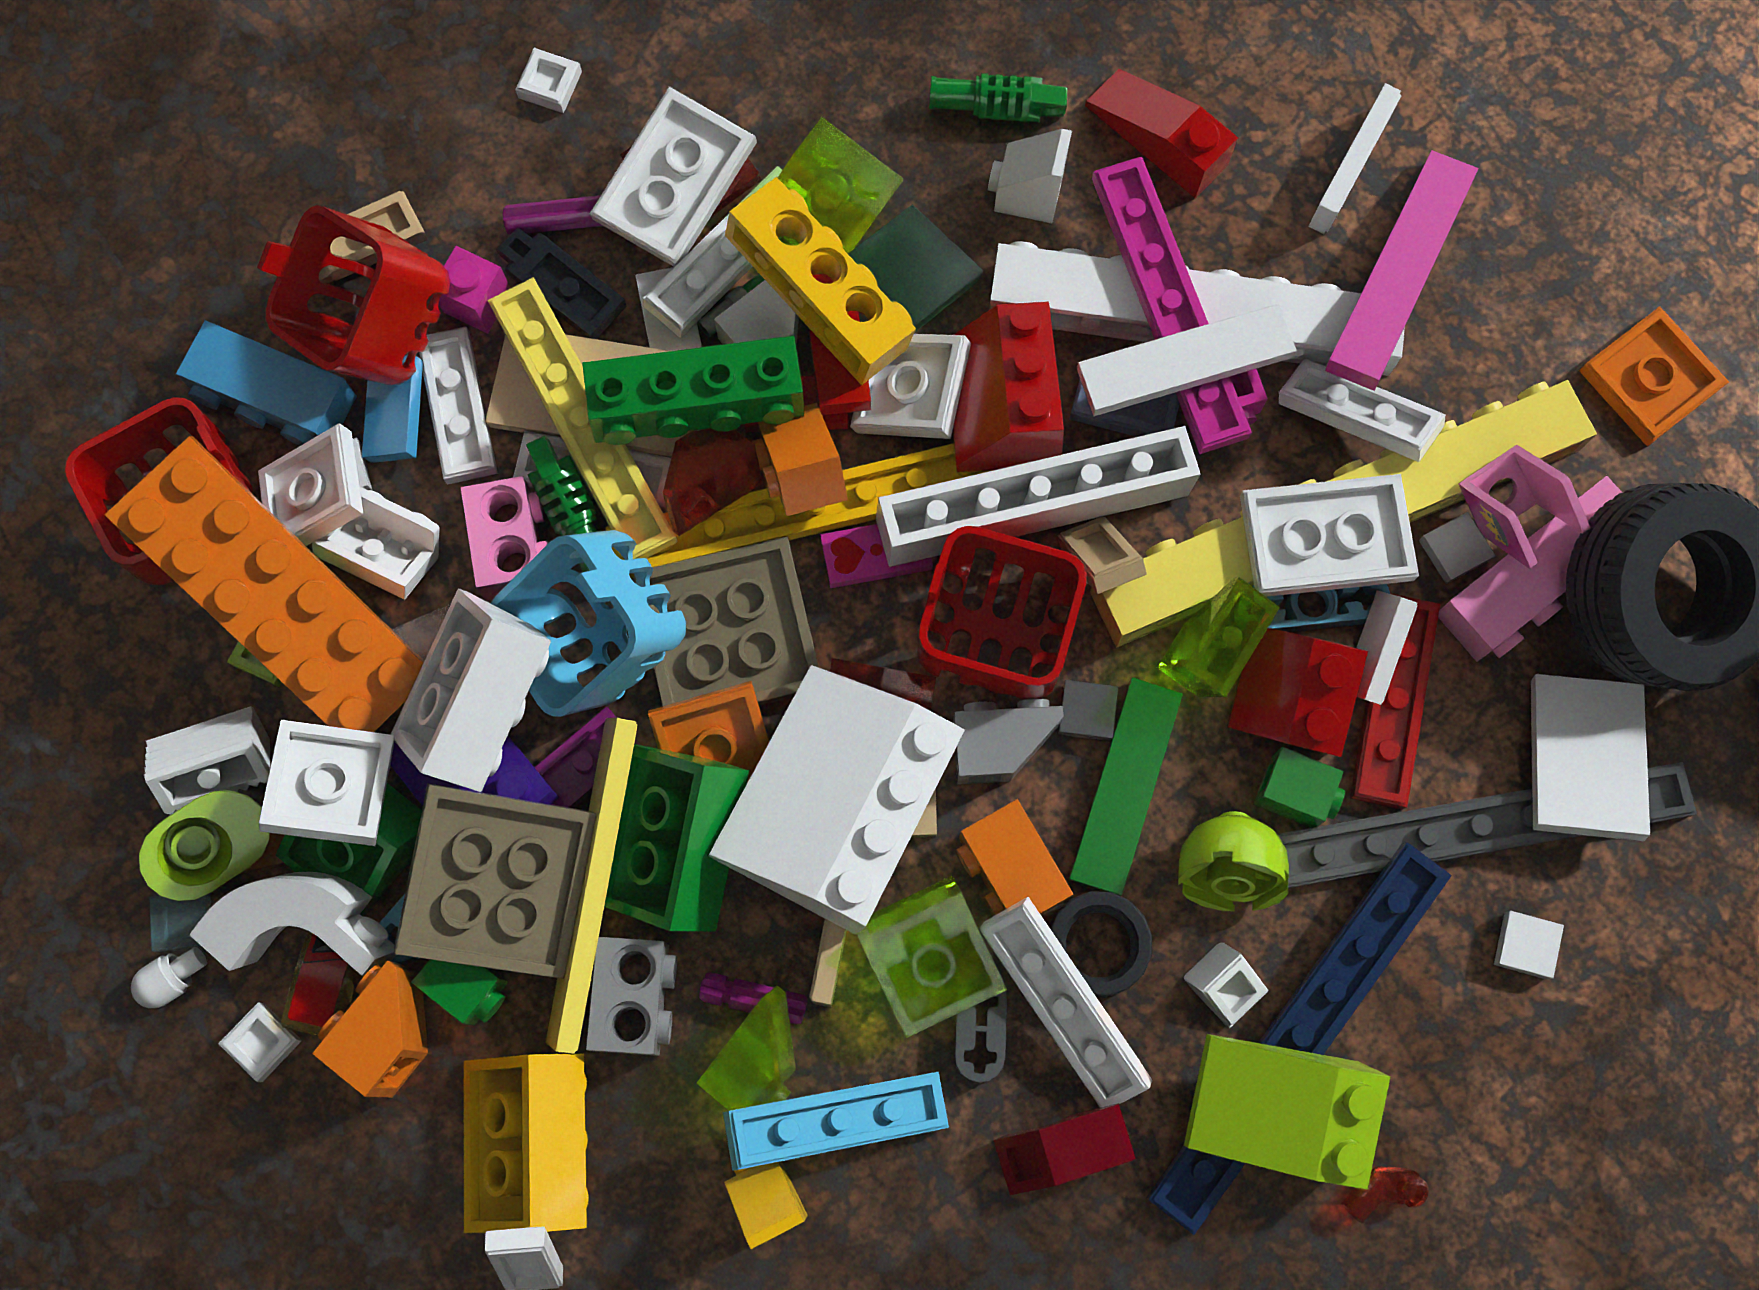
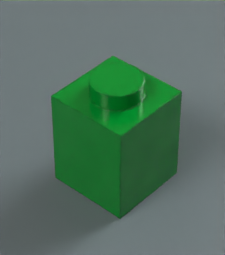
(1300, 788)
(462, 989)

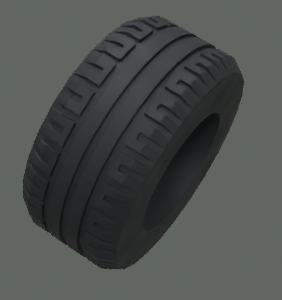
(1615, 577)

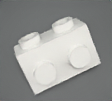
(383, 545)

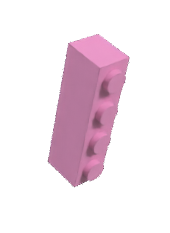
(1510, 594)

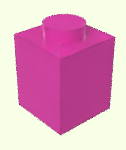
(471, 287)

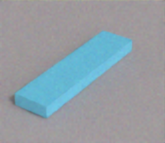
(834, 1120)

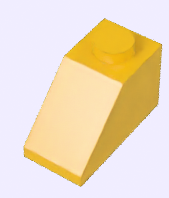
(765, 1202)

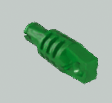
(1000, 97)
(561, 491)

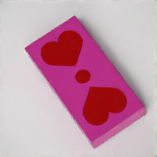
(859, 557)

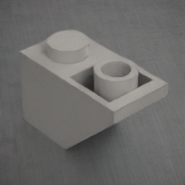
(1001, 740)

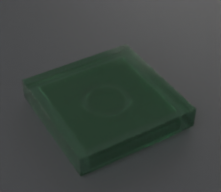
(917, 265)

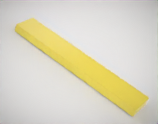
(561, 387)
(607, 803)

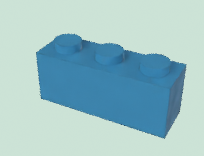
(264, 384)

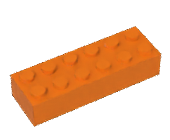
(268, 589)

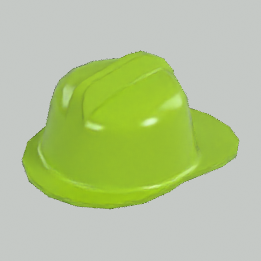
(203, 845)

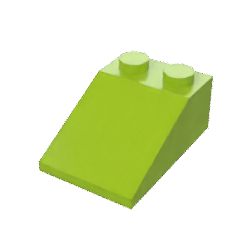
(1288, 1110)

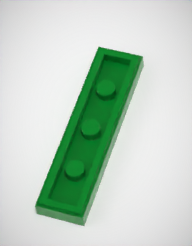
(1125, 787)

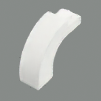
(251, 917)

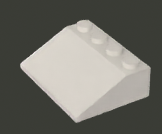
(837, 796)

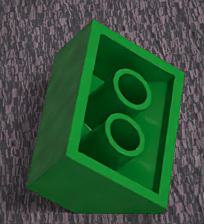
(664, 839)

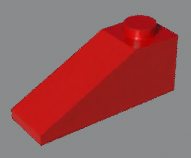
(1165, 129)

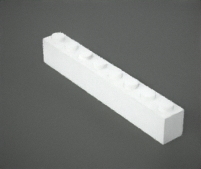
(1100, 299)

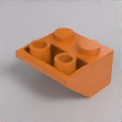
(380, 1034)

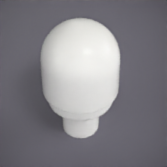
(166, 978)

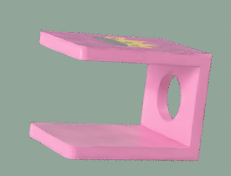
(1532, 484)

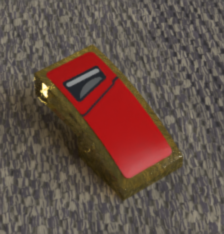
(318, 987)

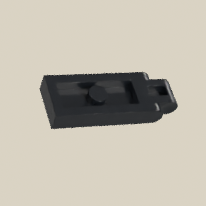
(565, 283)

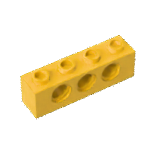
(823, 307)

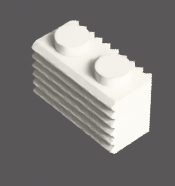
(207, 758)

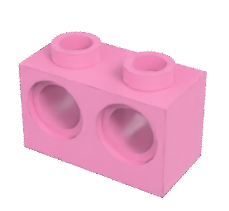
(495, 541)

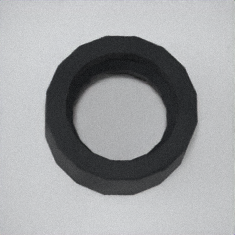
(1129, 917)

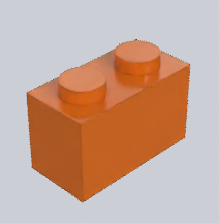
(800, 462)
(1012, 861)

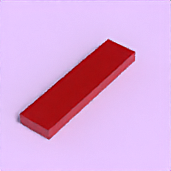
(1393, 728)

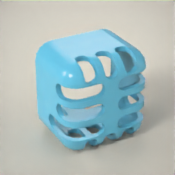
(650, 633)

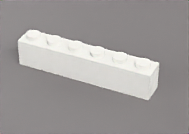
(1039, 494)

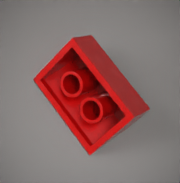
(1009, 390)

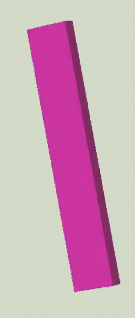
(1401, 271)
(1166, 293)

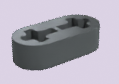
(994, 1039)

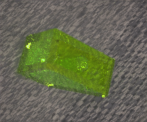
(1219, 640)
(755, 1059)

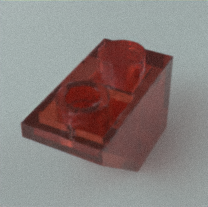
(707, 475)

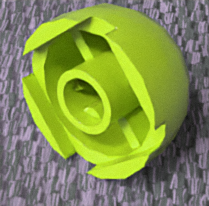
(1233, 861)

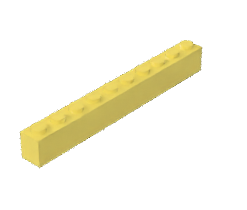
(1190, 573)

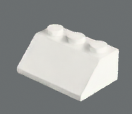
(470, 692)

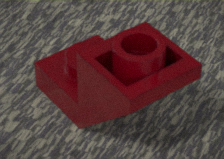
(1064, 1150)

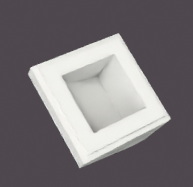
(1226, 983)

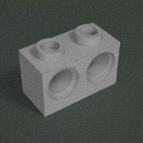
(614, 996)

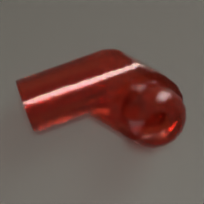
(1387, 1185)

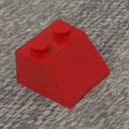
(1298, 691)

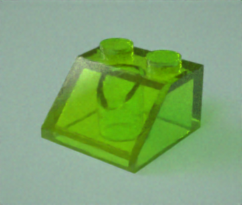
(839, 183)
(930, 956)

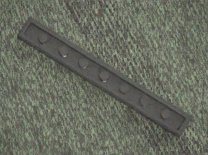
(1451, 831)

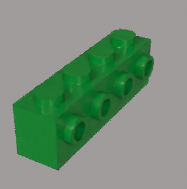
(693, 390)

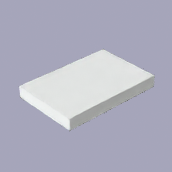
(673, 177)
(1329, 535)
(1589, 757)

